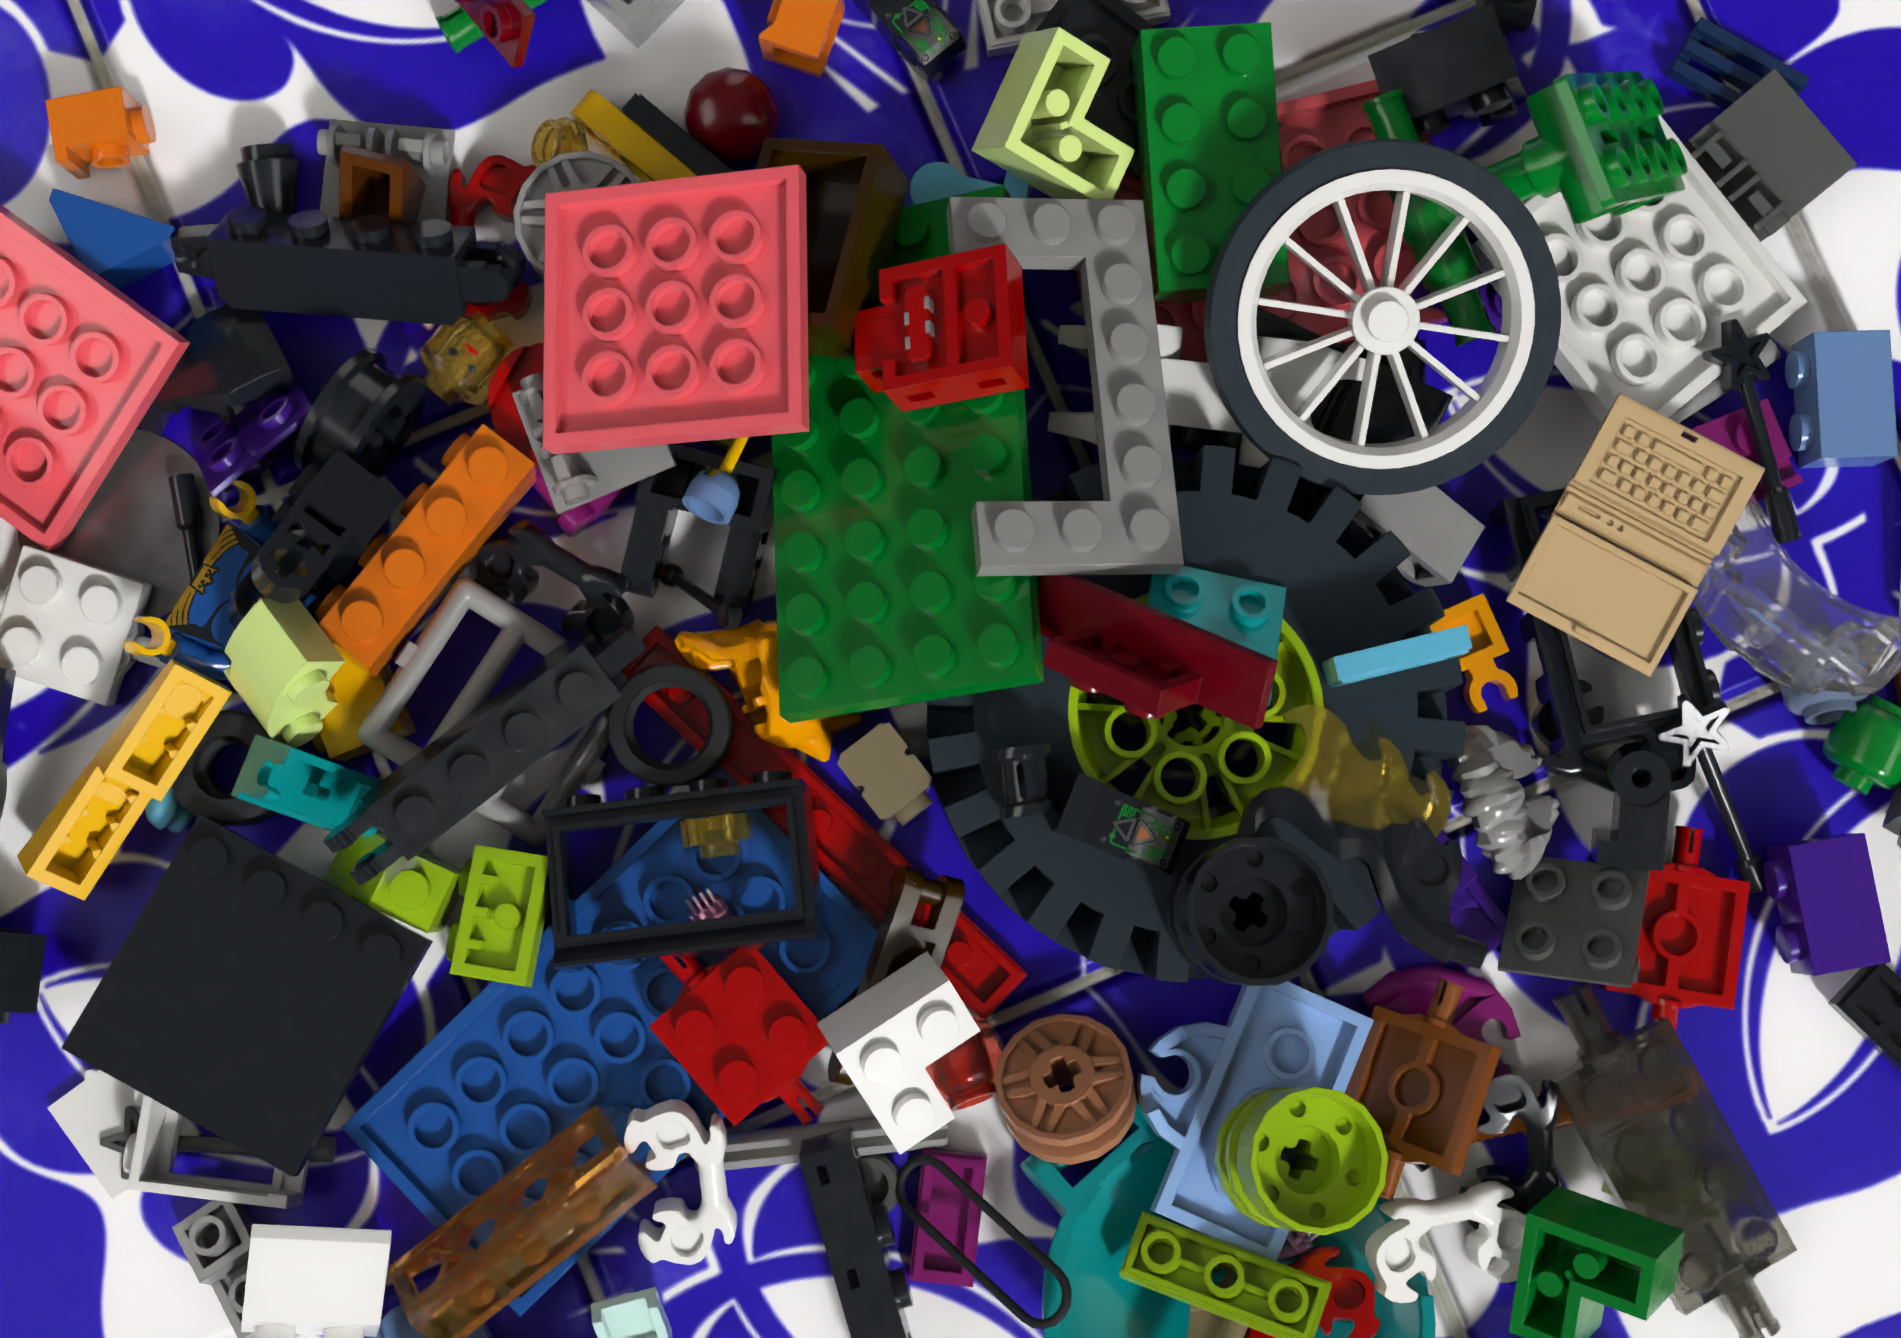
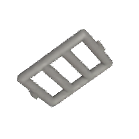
(418, 657)

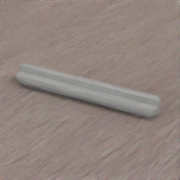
(783, 1144)

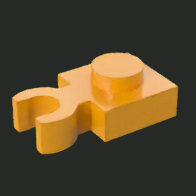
(1486, 644)

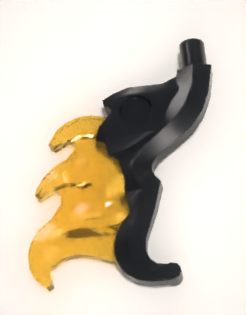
(1378, 817)

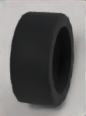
(624, 710)

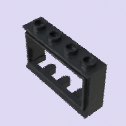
(1560, 679)
(690, 937)

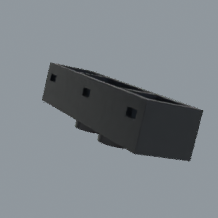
(856, 1237)

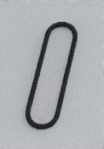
(966, 1263)

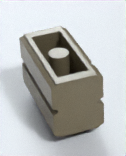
(890, 779)

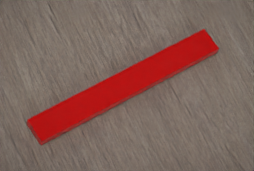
(845, 842)

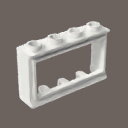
(152, 1157)

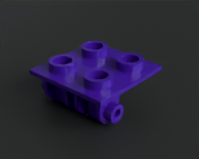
(235, 450)

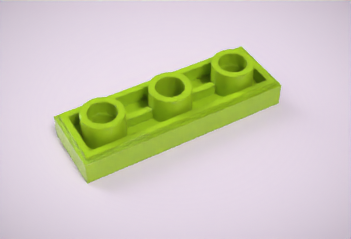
(1264, 1297)

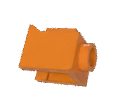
(801, 33)

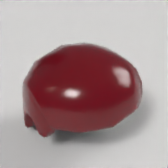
(731, 114)

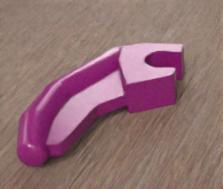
(1412, 990)

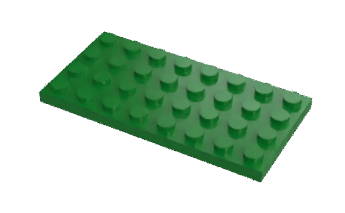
(880, 536)

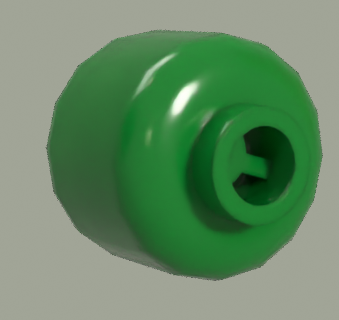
(1867, 746)

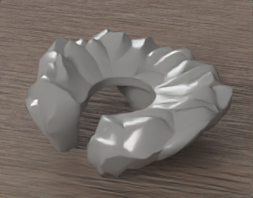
(1508, 827)

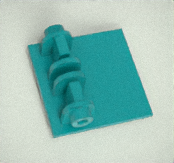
(1224, 605)

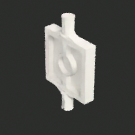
(69, 624)

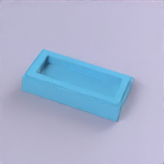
(1397, 656)

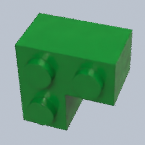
(1587, 1257)

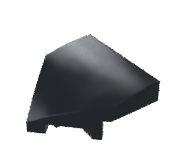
(226, 364)

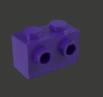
(1826, 904)

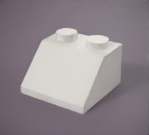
(315, 1281)

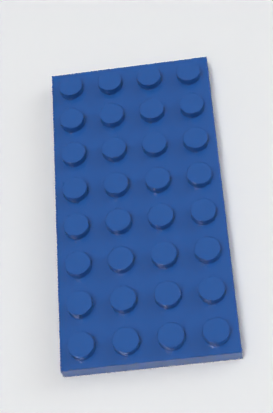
(542, 1056)

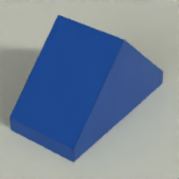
(113, 241)

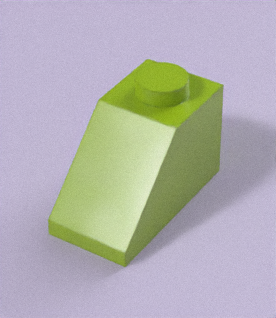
(411, 891)

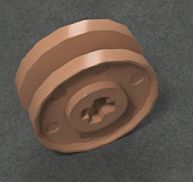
(1072, 1123)

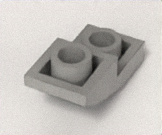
(218, 1251)

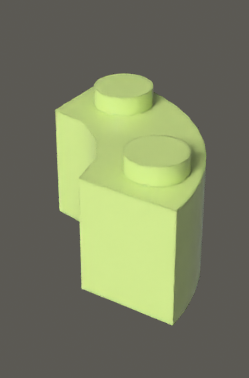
(283, 669)

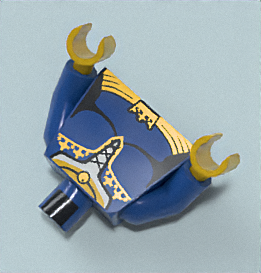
(199, 622)

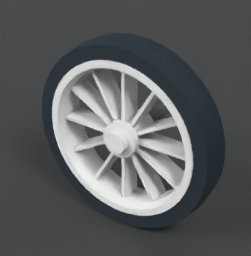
(1384, 316)

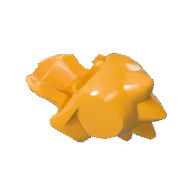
(753, 664)

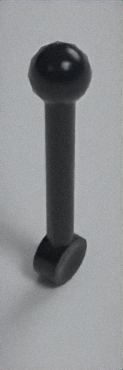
(727, 614)

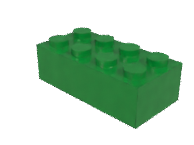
(1203, 147)

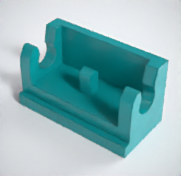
(301, 785)

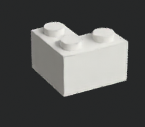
(890, 1039)

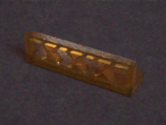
(524, 1239)

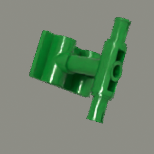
(1593, 145)

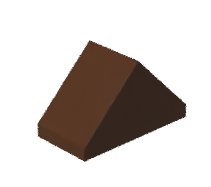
(378, 186)

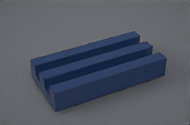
(1733, 49)

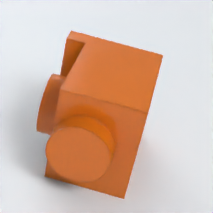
(98, 130)

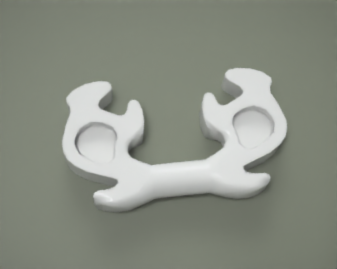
(670, 1131)
(1395, 1247)

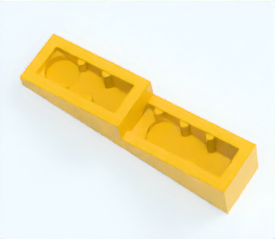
(121, 779)

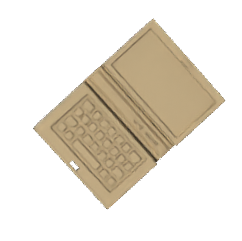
(1634, 534)

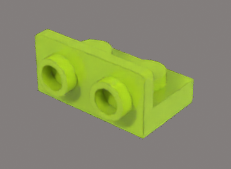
(500, 916)

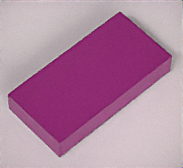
(951, 1215)

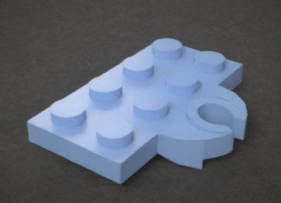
(1270, 1041)

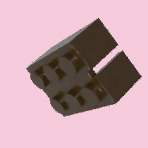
(851, 228)

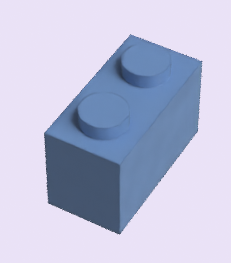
(1842, 399)

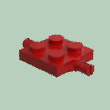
(1689, 934)
(741, 1034)

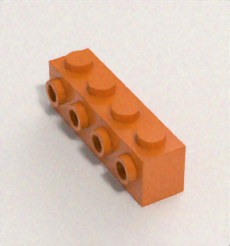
(427, 551)

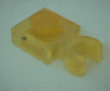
(717, 834)

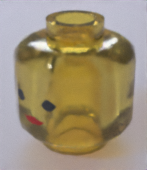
(464, 358)

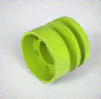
(1336, 1166)

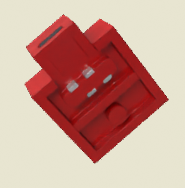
(945, 330)

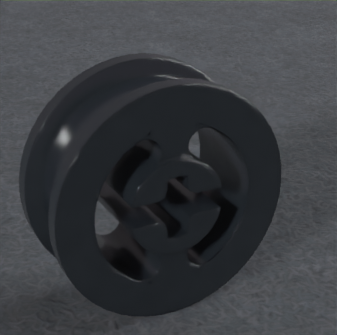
(363, 414)

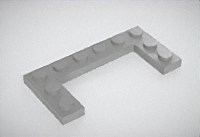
(1139, 518)

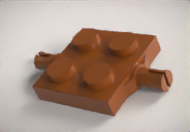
(1423, 1084)

